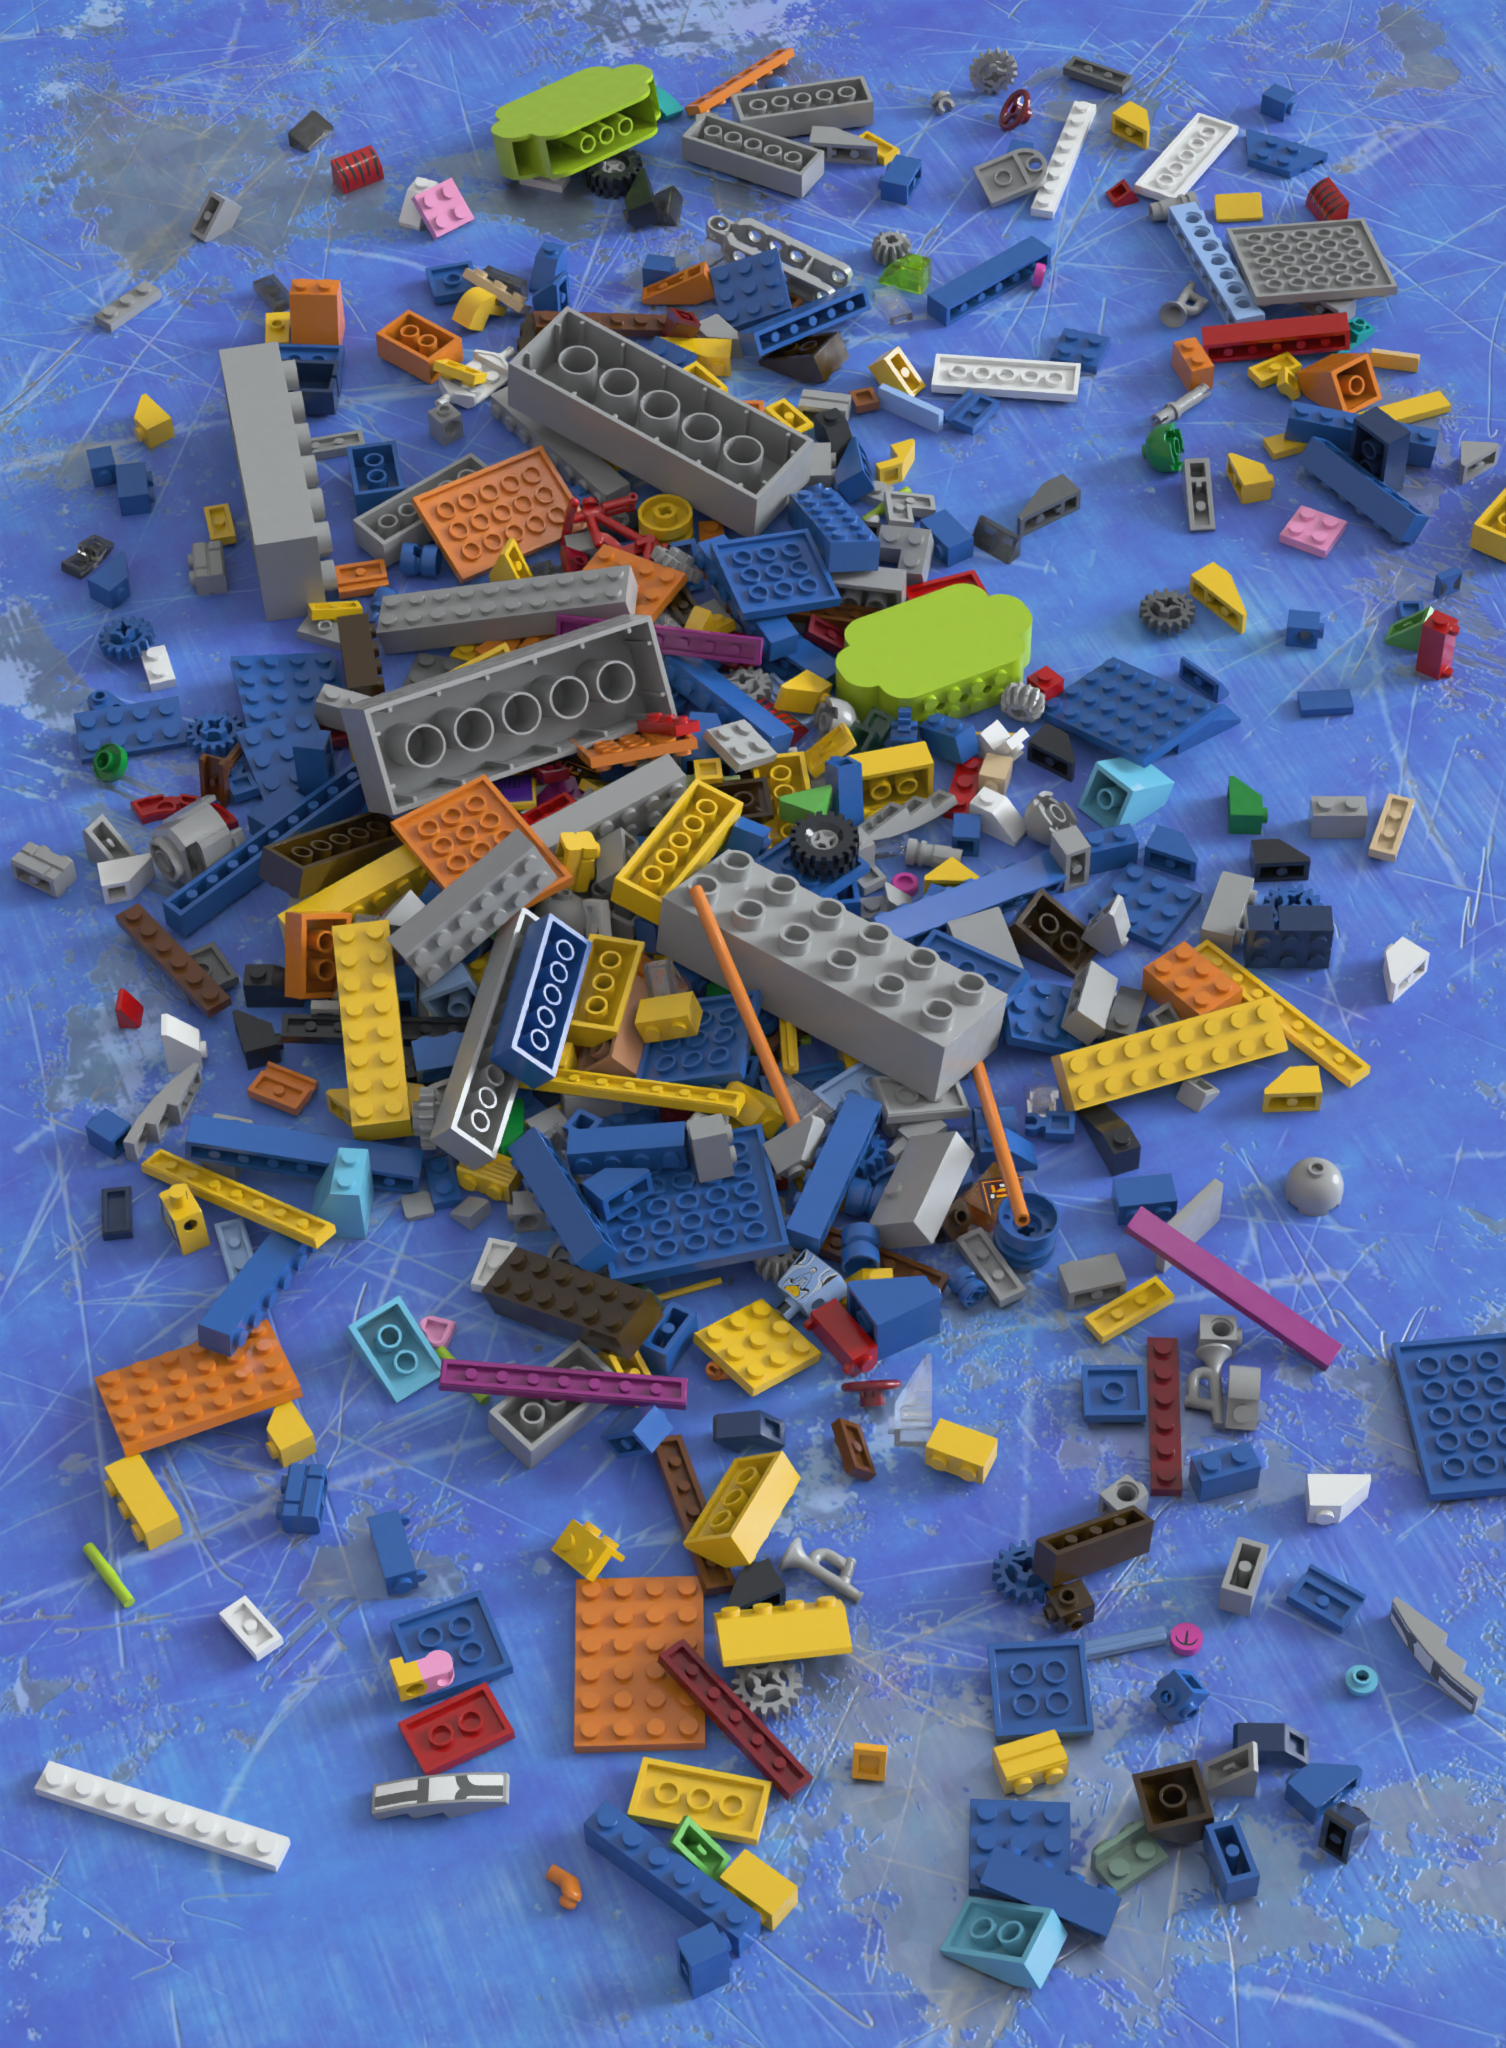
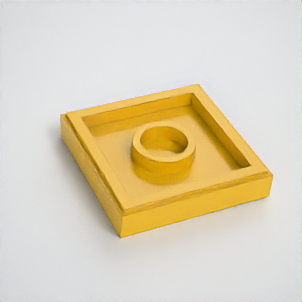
(835, 743)

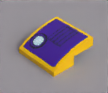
(518, 790)

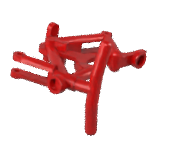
(592, 514)

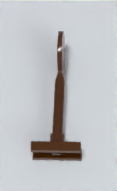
(215, 774)

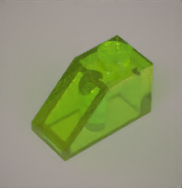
(908, 273)

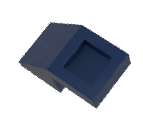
(741, 1428)
(1273, 1741)

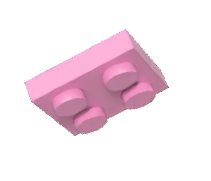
(442, 208)
(1312, 531)

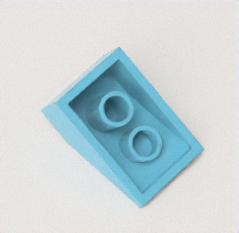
(394, 1349)
(1006, 1940)

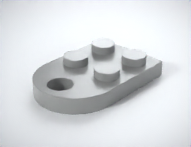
(1011, 176)

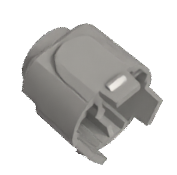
(192, 841)

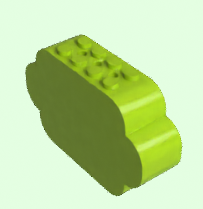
(576, 122)
(935, 654)

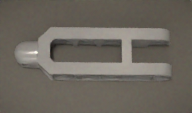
(808, 272)

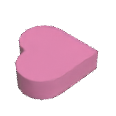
(438, 1330)

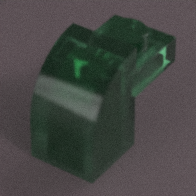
(873, 731)

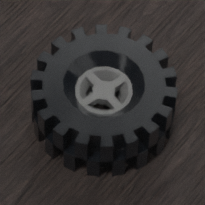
(614, 175)
(824, 845)

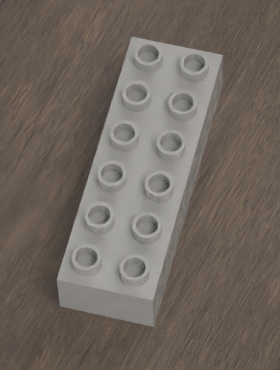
(659, 422)
(278, 479)
(507, 712)
(837, 974)

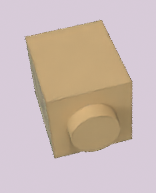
(996, 773)

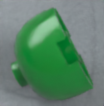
(1163, 448)

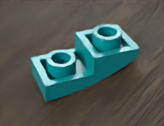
(668, 105)
(1359, 333)

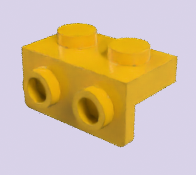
(585, 1550)

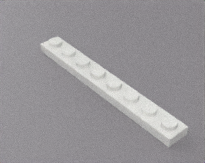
(1063, 159)
(162, 1816)

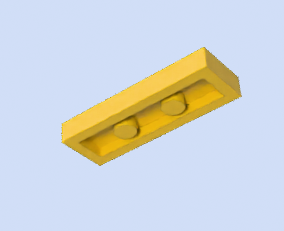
(1128, 1309)

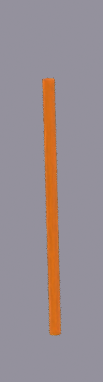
(744, 1006)
(1000, 1145)

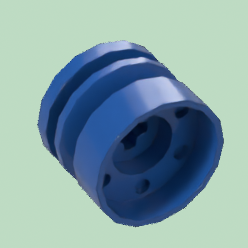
(1028, 1245)

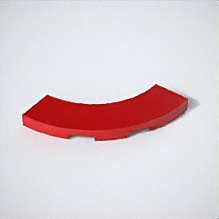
(159, 808)

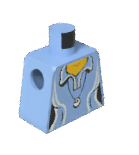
(809, 1285)

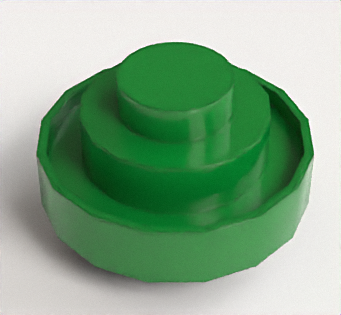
(110, 762)

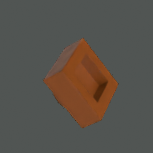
(864, 400)

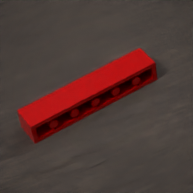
(1276, 337)

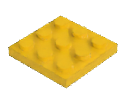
(757, 1347)

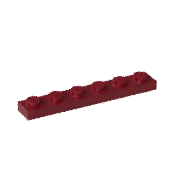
(1164, 1417)
(735, 1719)

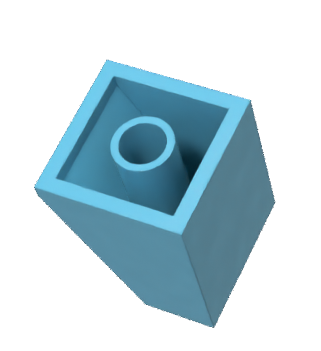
(1124, 792)
(346, 1193)

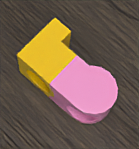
(422, 1675)

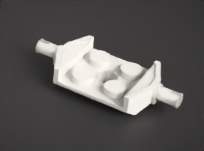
(484, 361)

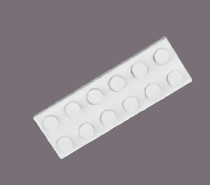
(1186, 158)
(1006, 377)

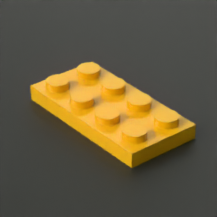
(717, 1801)

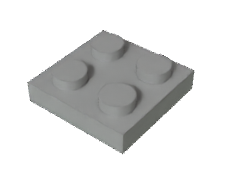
(740, 745)

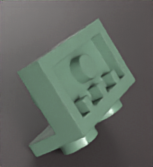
(1127, 1857)

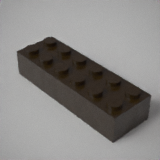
(327, 854)
(573, 1303)

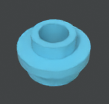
(1358, 1687)

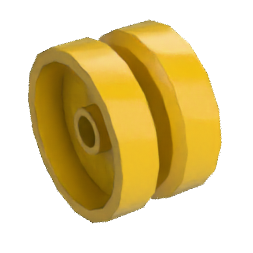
(666, 518)

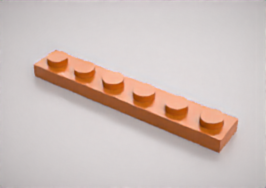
(743, 79)

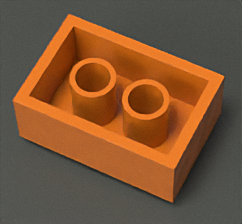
(416, 343)
(310, 953)
(1189, 983)

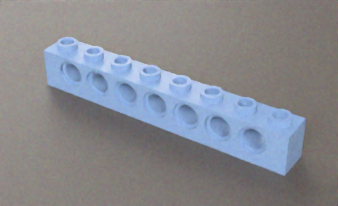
(1212, 264)

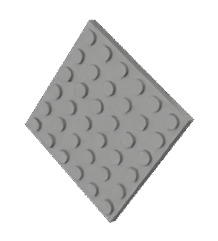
(1310, 262)

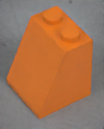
(316, 312)
(1341, 382)

